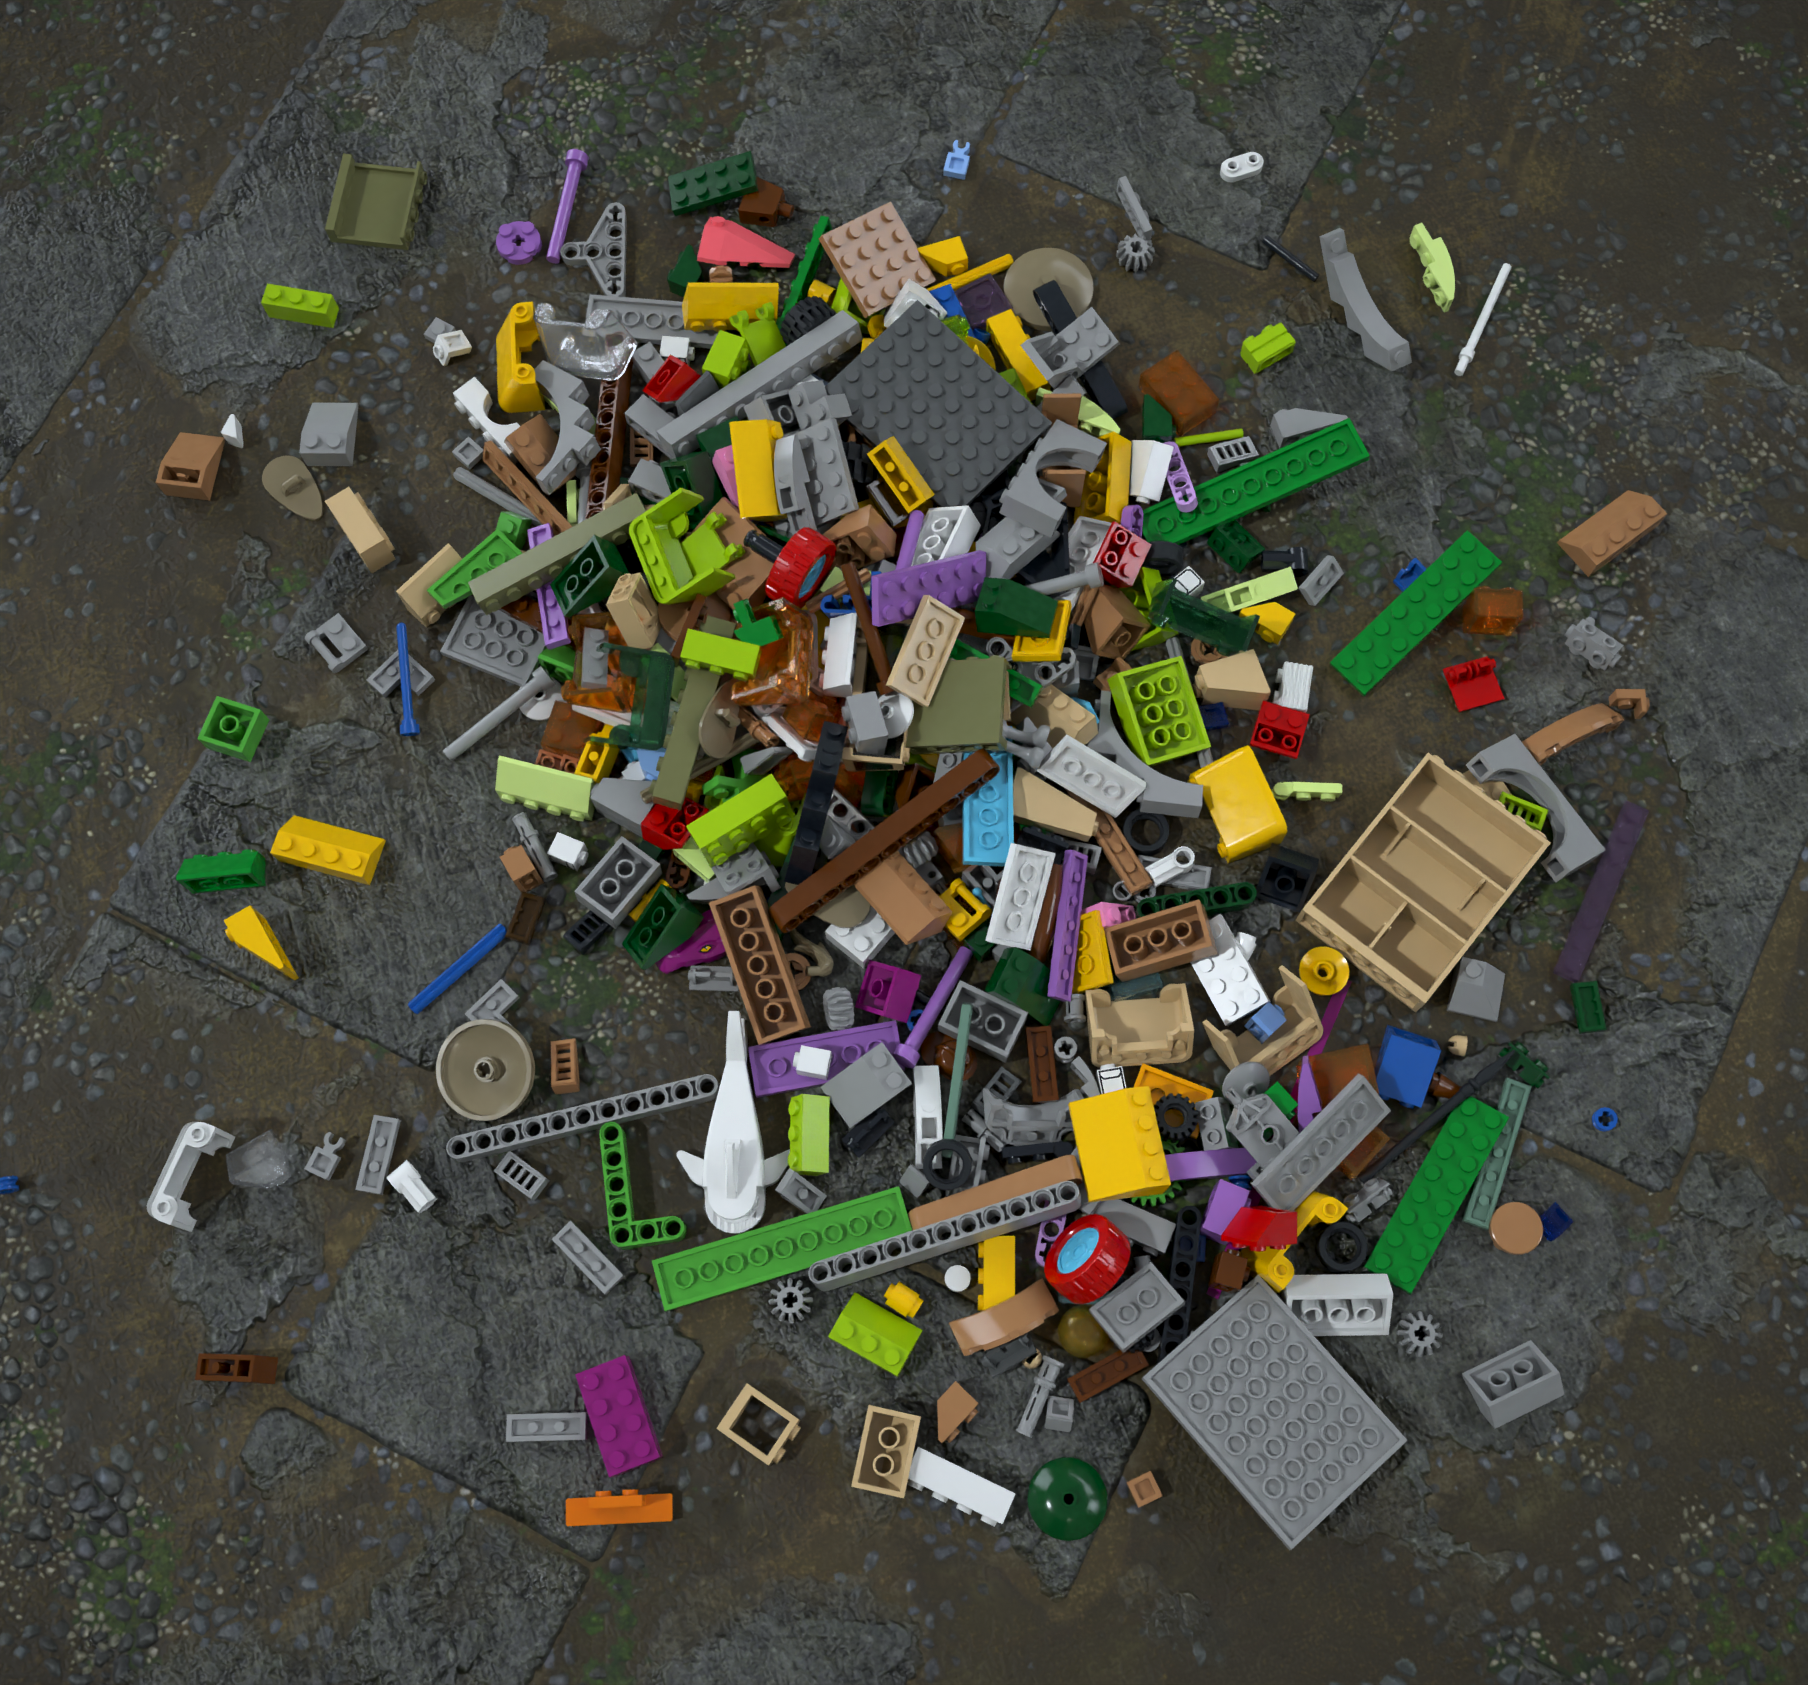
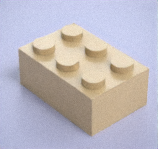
(361, 529)

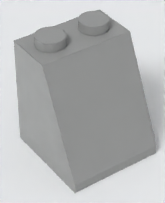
(622, 802)

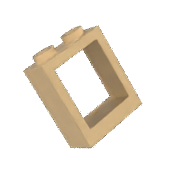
(634, 611)
(737, 1409)

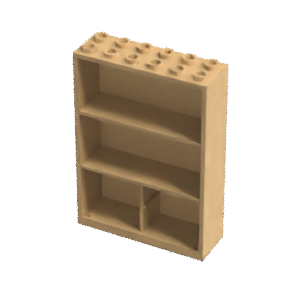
(1423, 881)

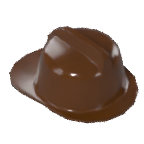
(940, 1050)

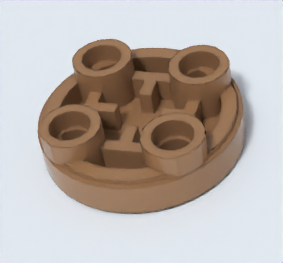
(1515, 1228)

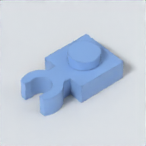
(957, 162)

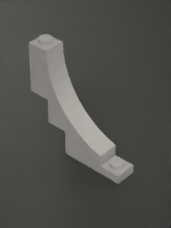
(1362, 316)

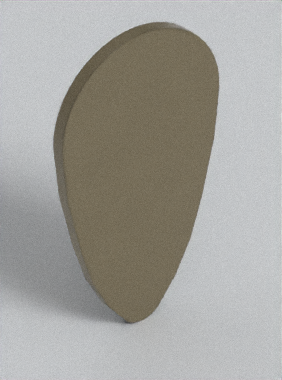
(293, 487)
(719, 722)
(844, 910)

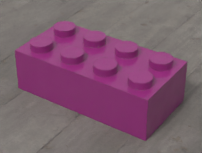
(619, 1416)

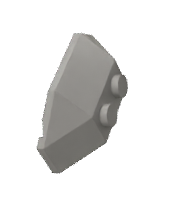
(1011, 547)

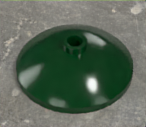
(1047, 1504)

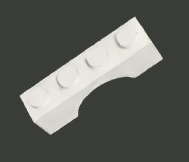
(476, 402)

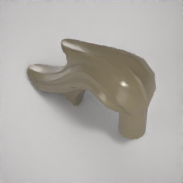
(816, 952)

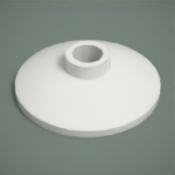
(541, 708)
(899, 714)

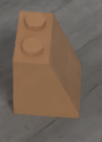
(1114, 623)

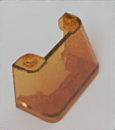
(783, 664)
(620, 688)

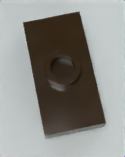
(886, 502)
(525, 918)

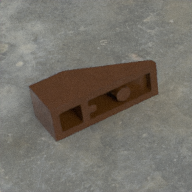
(236, 1368)

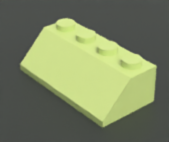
(544, 788)

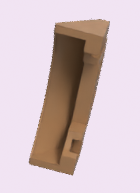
(1571, 730)
(1005, 1320)

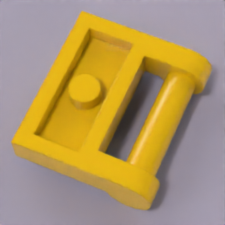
(960, 921)

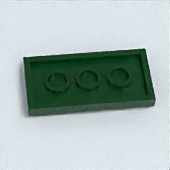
(712, 183)

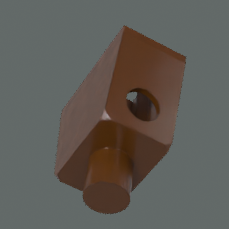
(764, 205)

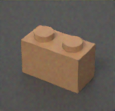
(521, 868)

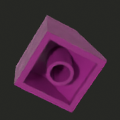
(888, 991)

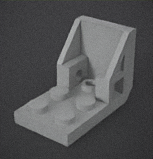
(1072, 349)

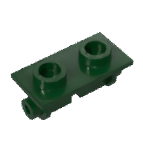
(1533, 1069)

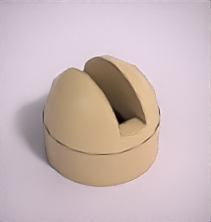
(1460, 1045)
(1035, 1362)

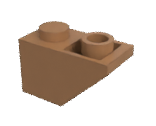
(952, 1409)

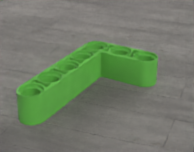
(624, 1197)

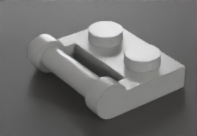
(343, 639)

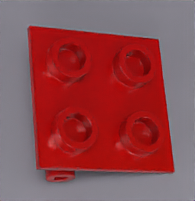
(1473, 683)

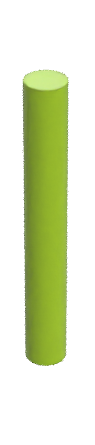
(1209, 437)

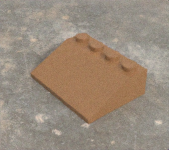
(750, 569)

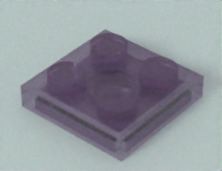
(982, 300)

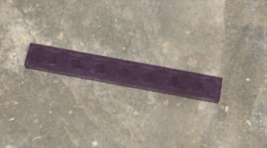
(1600, 892)

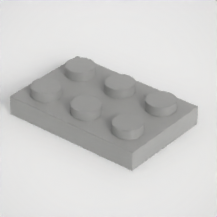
(1136, 1307)

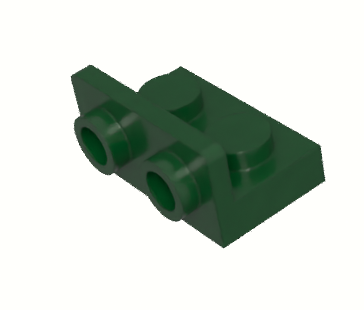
(1235, 545)

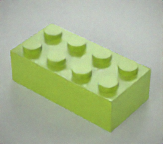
(741, 821)

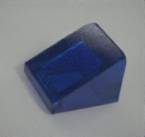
(1554, 1221)

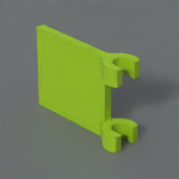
(762, 336)
(705, 549)

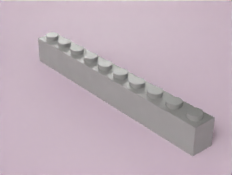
(768, 377)

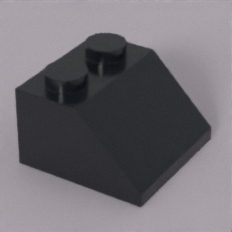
(1286, 877)

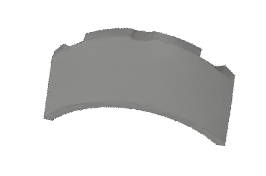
(1029, 1123)

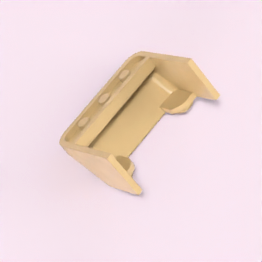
(1287, 1042)

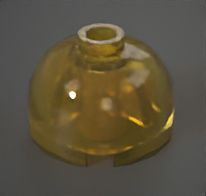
(1081, 1333)

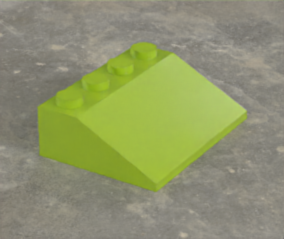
(1159, 711)

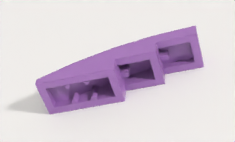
(1308, 1095)
(1209, 1164)

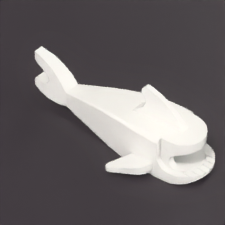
(734, 1160)

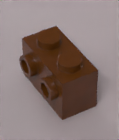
(1229, 1271)

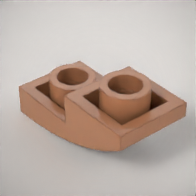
(554, 761)

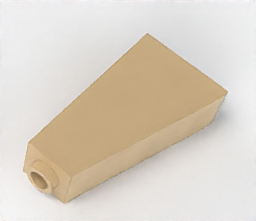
(1050, 809)

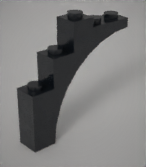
(816, 802)

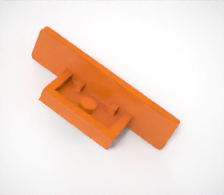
(619, 1509)

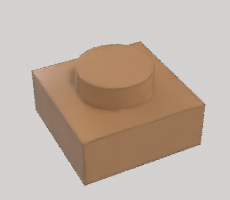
(1144, 1489)

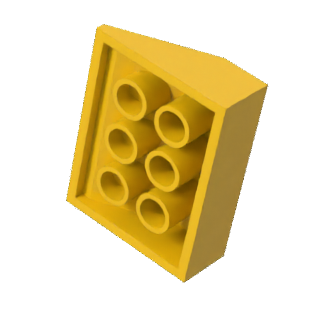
(1119, 1145)

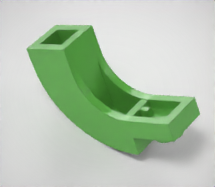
(726, 787)

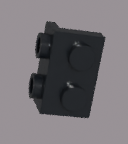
(1033, 837)

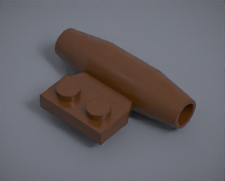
(1048, 916)

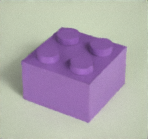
(1221, 1208)

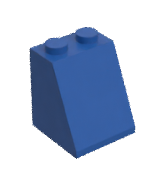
(1405, 1066)

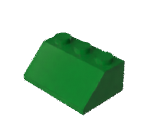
(223, 872)

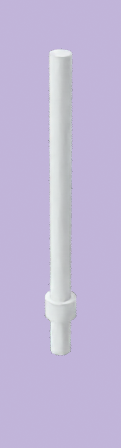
(1467, 353)

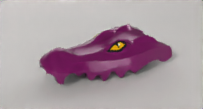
(703, 946)

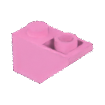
(1112, 913)

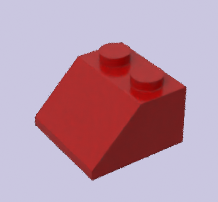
(671, 380)

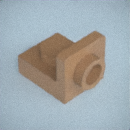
(1118, 666)
(1631, 698)

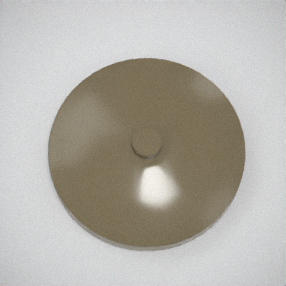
(1039, 268)
(485, 1069)

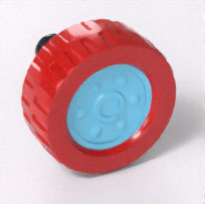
(797, 566)
(1088, 1259)

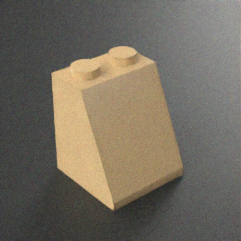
(1232, 680)

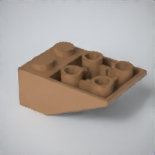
(191, 466)
(861, 538)

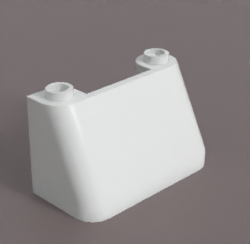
(165, 1198)

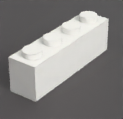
(961, 1486)

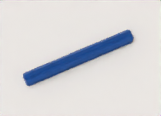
(457, 969)

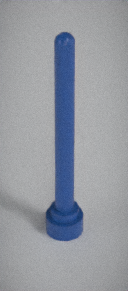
(409, 725)

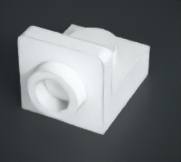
(451, 345)

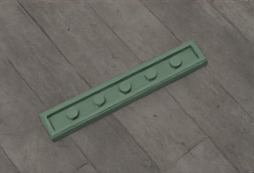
(958, 1074)
(1491, 1175)

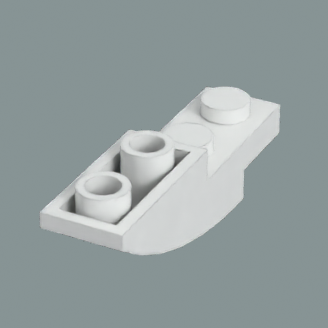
(927, 1112)

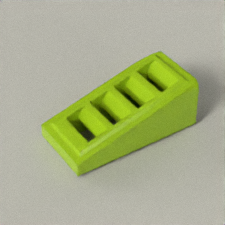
(1539, 812)

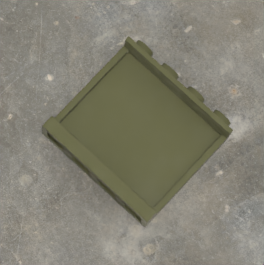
(375, 204)
(963, 710)

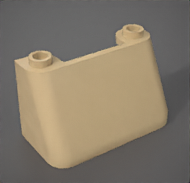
(1140, 1029)

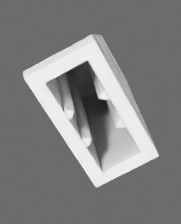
(1148, 469)

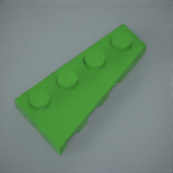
(486, 556)

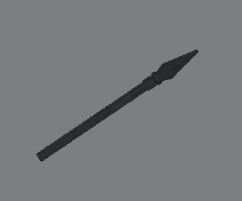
(1467, 1090)

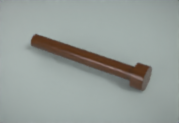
(870, 631)

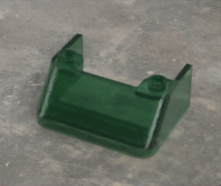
(1200, 619)
(651, 699)

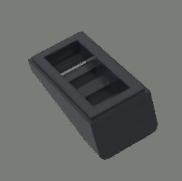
(570, 935)

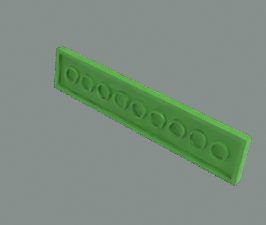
(778, 1249)

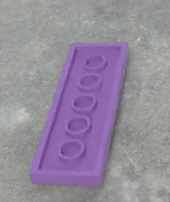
(948, 580)
(773, 1061)

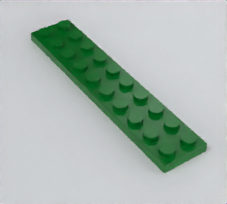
(1258, 484)

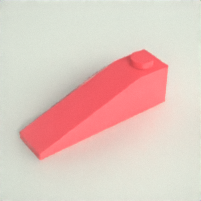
(728, 241)

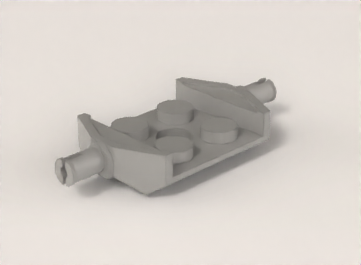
(1250, 1120)

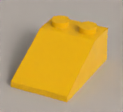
(253, 932)

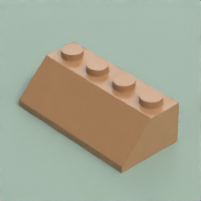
(1612, 530)
(904, 899)

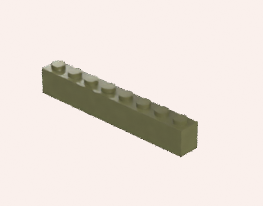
(549, 558)
(684, 743)

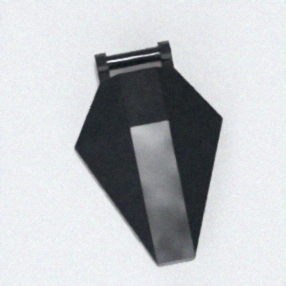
(1047, 565)

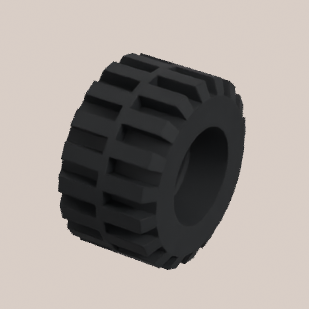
(804, 318)

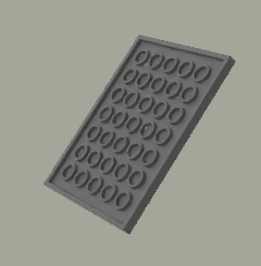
(940, 405)

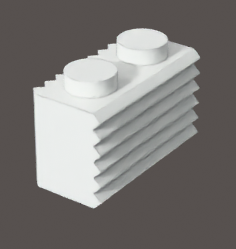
(1294, 686)

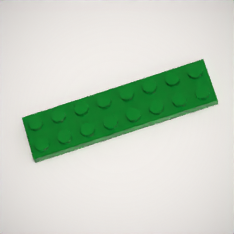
(1415, 613)
(1436, 1193)

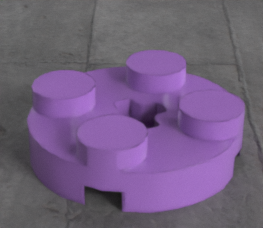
(518, 231)

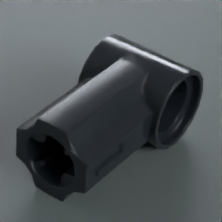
(1277, 560)

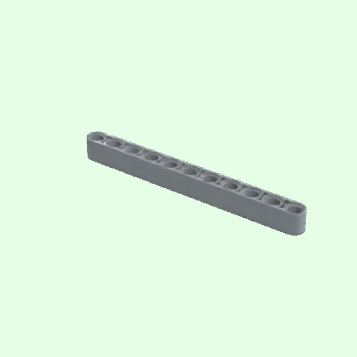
(571, 1116)
(958, 1239)

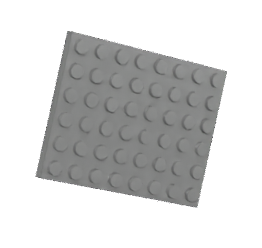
(1274, 1411)

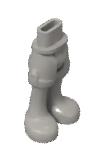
(1034, 739)

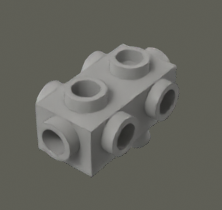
(1593, 644)

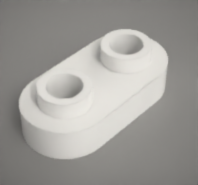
(1243, 167)

